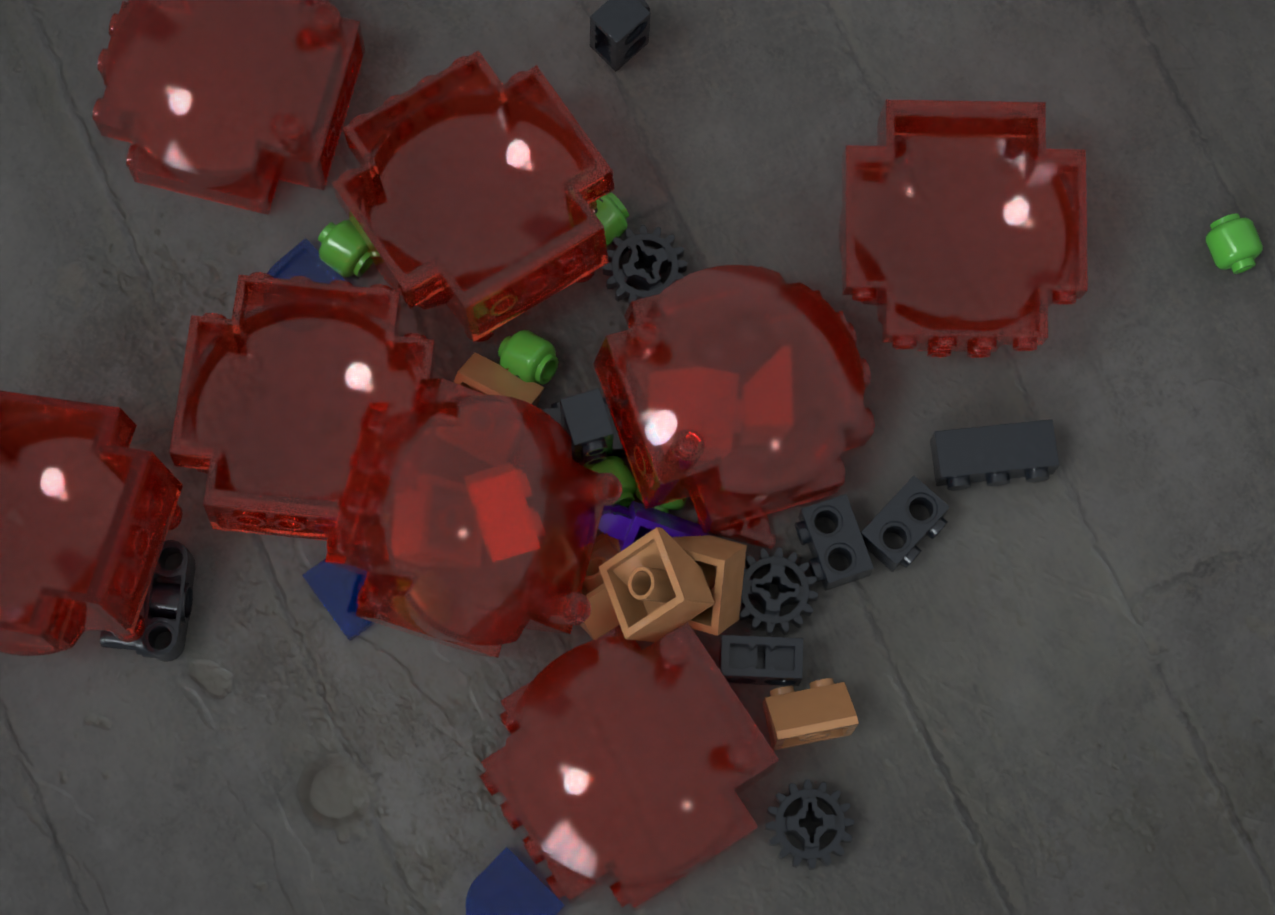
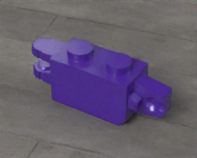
(636, 521)

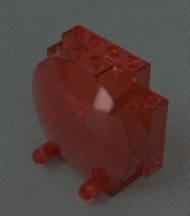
(229, 94)
(477, 193)
(963, 225)
(736, 393)
(281, 395)
(468, 519)
(76, 523)
(627, 765)

